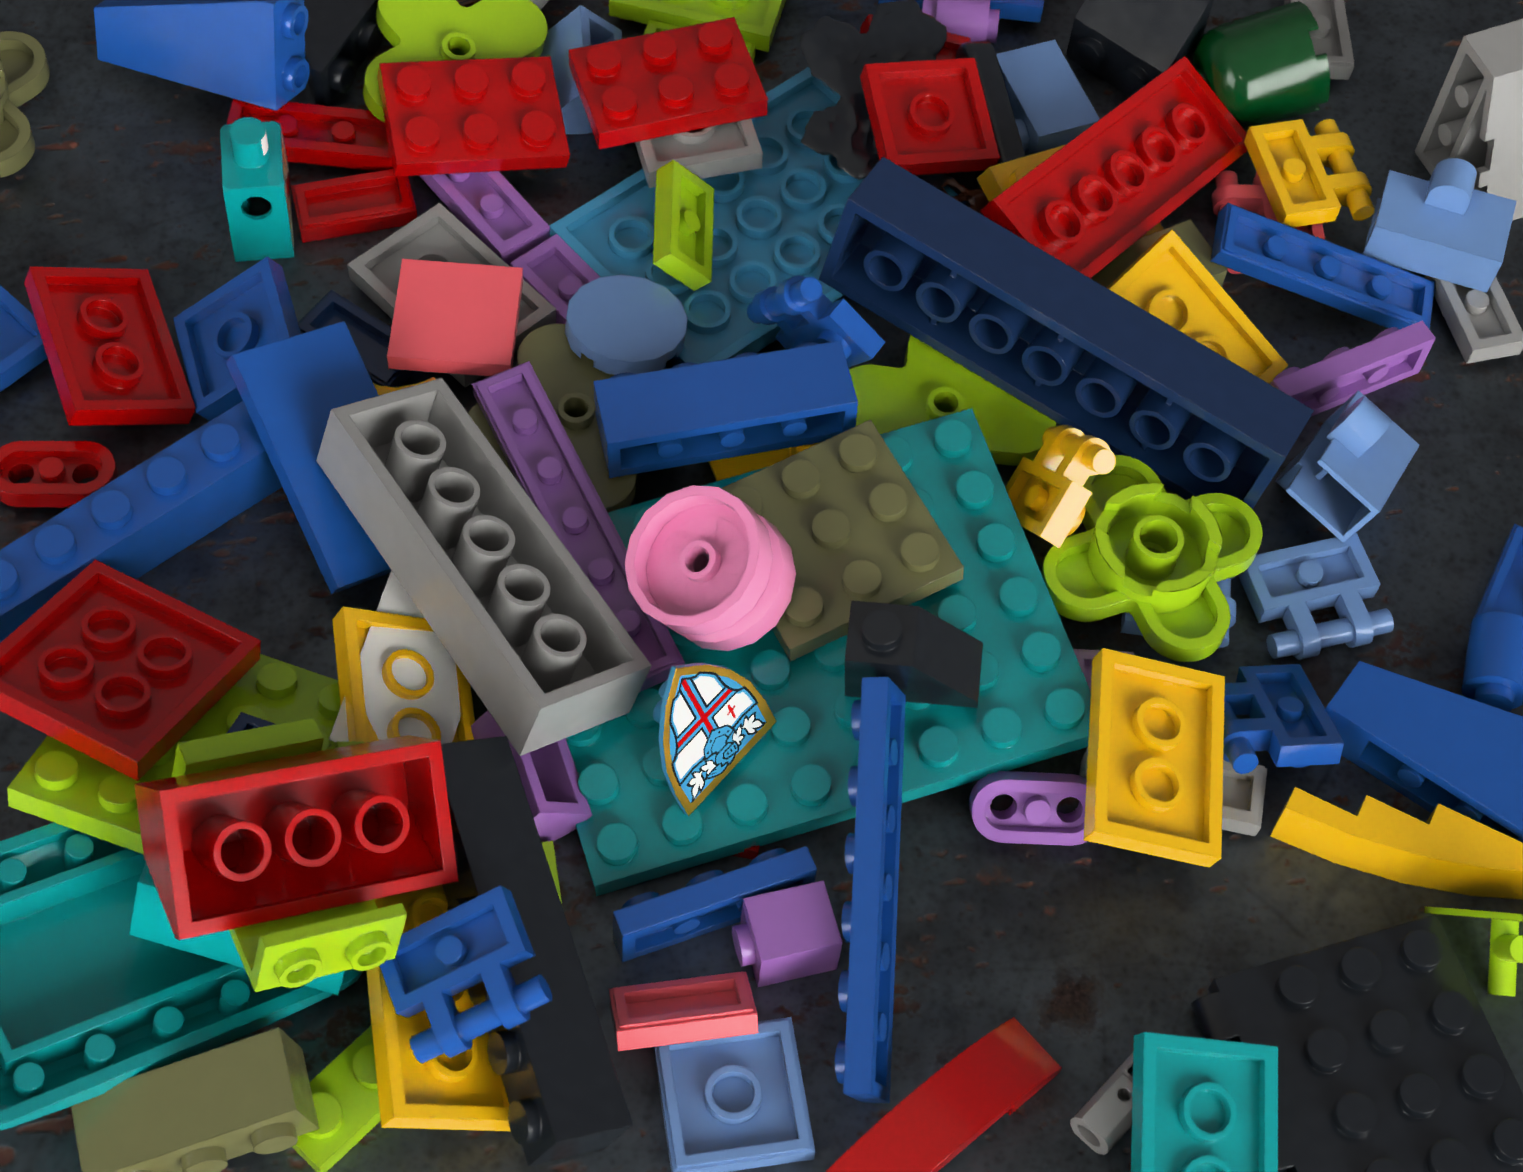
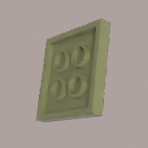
(851, 534)

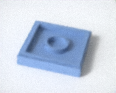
(735, 1101)

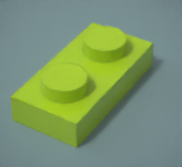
(683, 225)
(344, 1105)

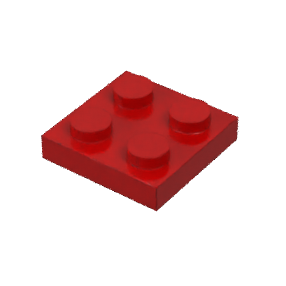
(930, 115)

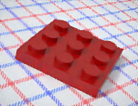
(119, 668)

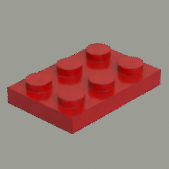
(667, 82)
(472, 115)
(108, 346)

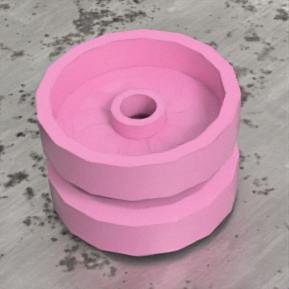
(710, 568)

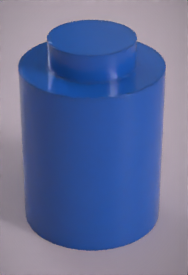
(1495, 660)

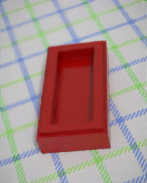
(353, 205)

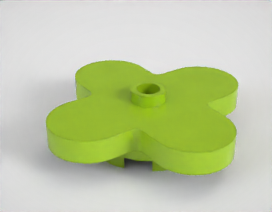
(453, 32)
(938, 386)
(1154, 560)

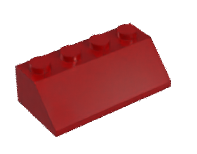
(297, 834)

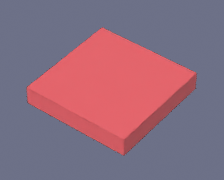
(455, 318)

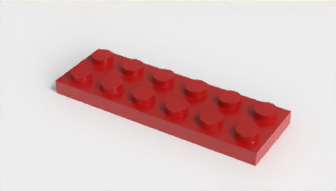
(1123, 172)

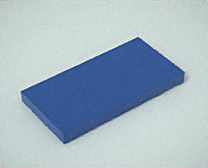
(289, 399)

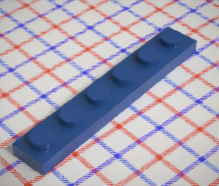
(871, 916)

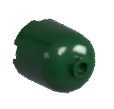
(1265, 65)

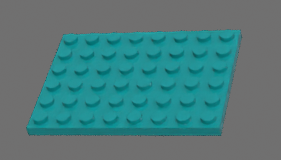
(798, 772)

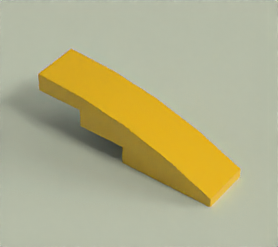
(1438, 854)

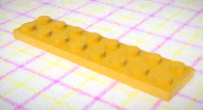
(445, 1090)

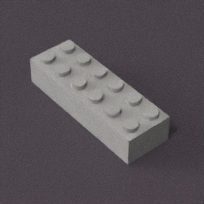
(482, 565)

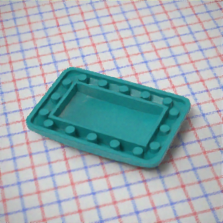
(88, 998)

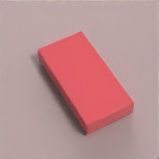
(683, 1011)

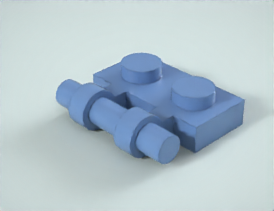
(1312, 578)

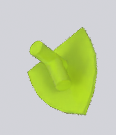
(1505, 946)

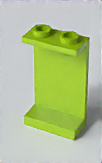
(309, 944)

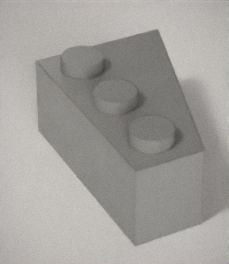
(1482, 112)

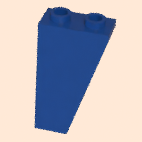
(218, 46)
(1433, 745)

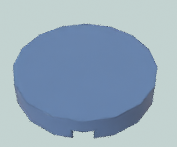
(625, 324)

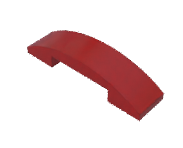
(954, 1105)

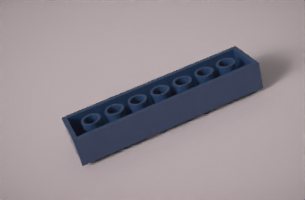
(1058, 338)

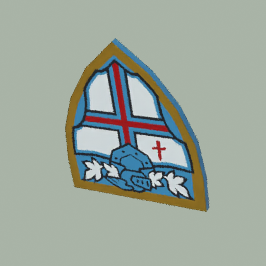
(706, 728)

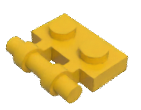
(1294, 173)
(1050, 488)

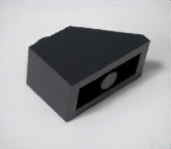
(915, 650)

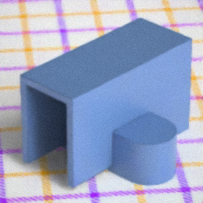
(1441, 226)
(1349, 466)

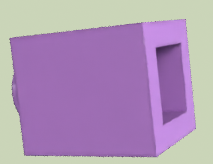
(788, 934)

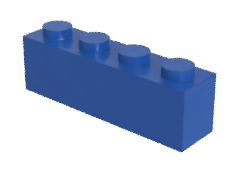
(724, 408)

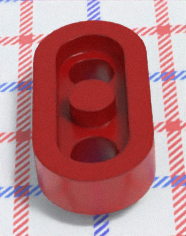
(54, 471)

